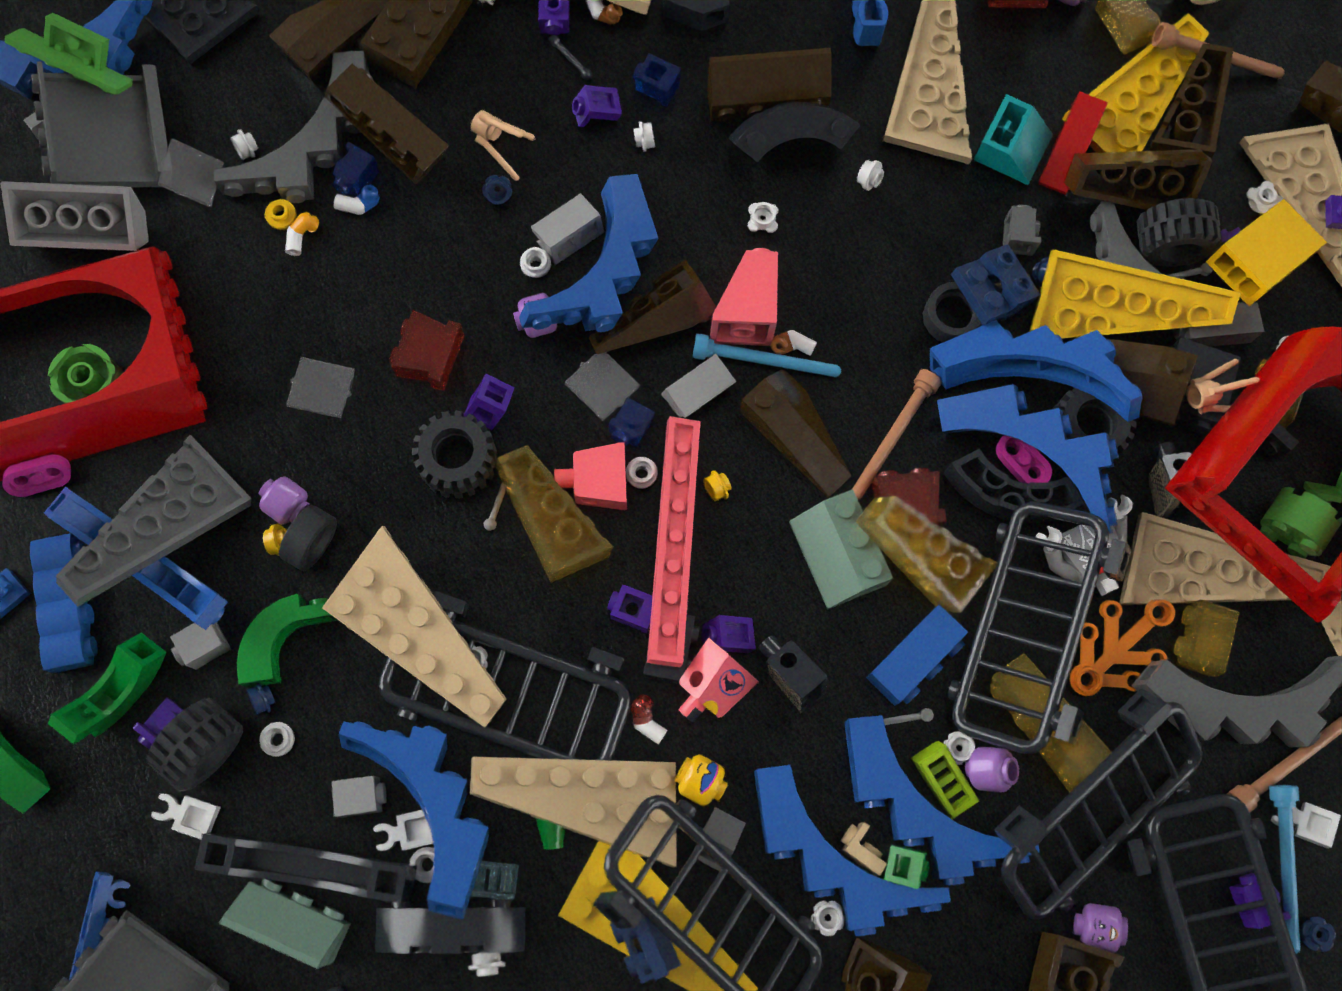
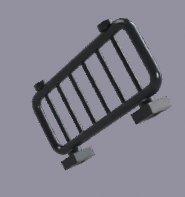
(599, 676)
(1069, 720)
(1025, 831)
(1252, 831)
(629, 905)

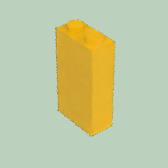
(1266, 252)

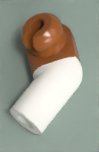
(607, 14)
(791, 341)

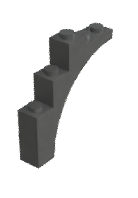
(291, 165)
(1115, 247)
(1248, 719)

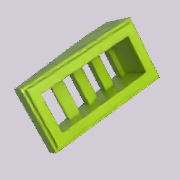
(929, 755)

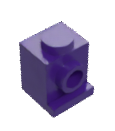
(554, 16)
(489, 401)
(629, 596)
(1247, 892)

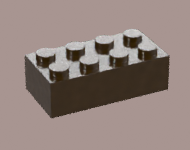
(411, 35)

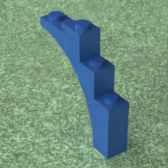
(116, 23)
(594, 297)
(1080, 363)
(1001, 412)
(163, 576)
(417, 764)
(879, 777)
(823, 868)

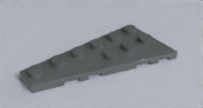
(161, 516)

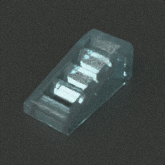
(507, 883)

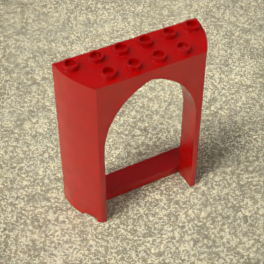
(1299, 364)
(143, 402)

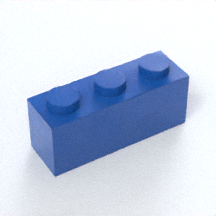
(918, 656)

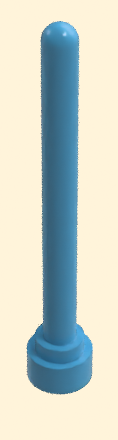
(706, 347)
(1285, 799)

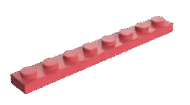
(674, 543)

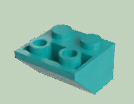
(1015, 140)

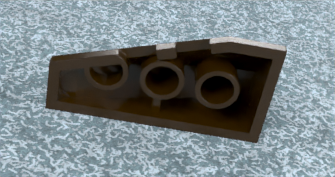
(325, 29)
(672, 306)
(1159, 374)
(792, 424)
(882, 970)

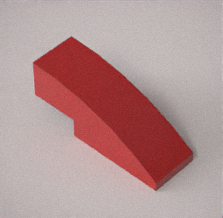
(1072, 139)

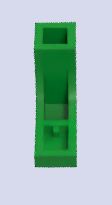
(266, 634)
(121, 685)
(20, 780)

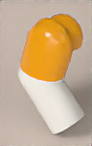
(297, 229)

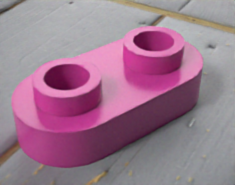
(1026, 459)
(39, 473)

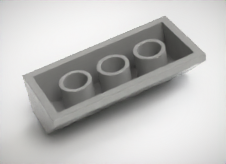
(74, 216)

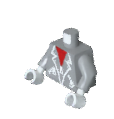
(1072, 565)

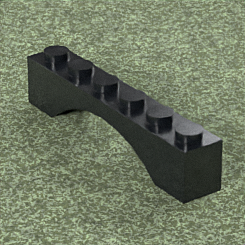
(306, 866)

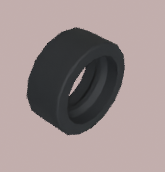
(932, 322)
(307, 538)

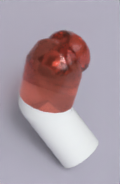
(643, 721)

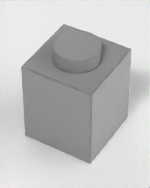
(198, 646)
(358, 796)

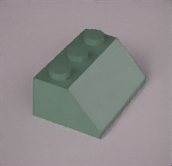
(839, 551)
(287, 923)

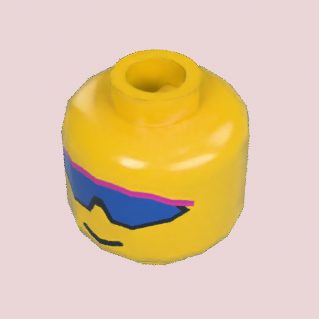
(701, 780)

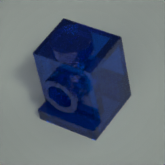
(657, 79)
(354, 171)

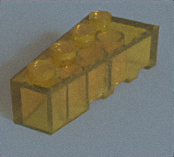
(553, 522)
(927, 554)
(1068, 761)

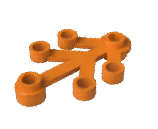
(1116, 650)

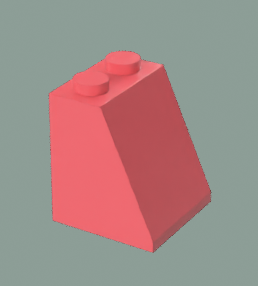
(749, 303)

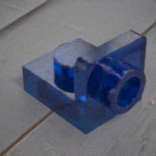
(631, 423)

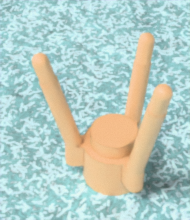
(490, 127)
(1205, 394)

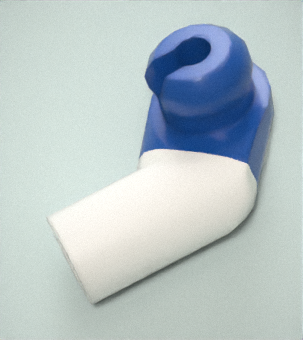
(363, 202)

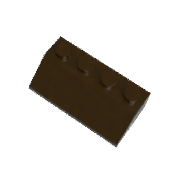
(760, 81)

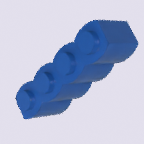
(870, 21)
(60, 623)

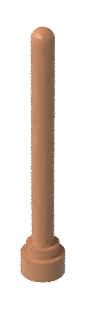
(1168, 36)
(925, 385)
(1250, 793)

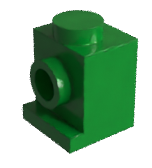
(907, 866)

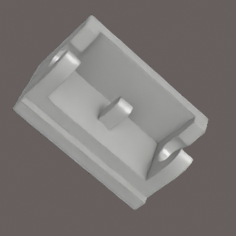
(568, 228)
(698, 386)

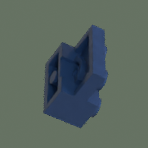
(996, 285)
(657, 953)

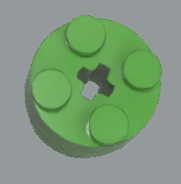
(81, 372)
(1300, 522)

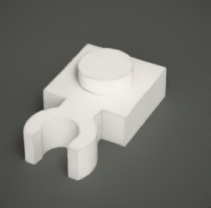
(191, 817)
(1314, 824)
(411, 831)

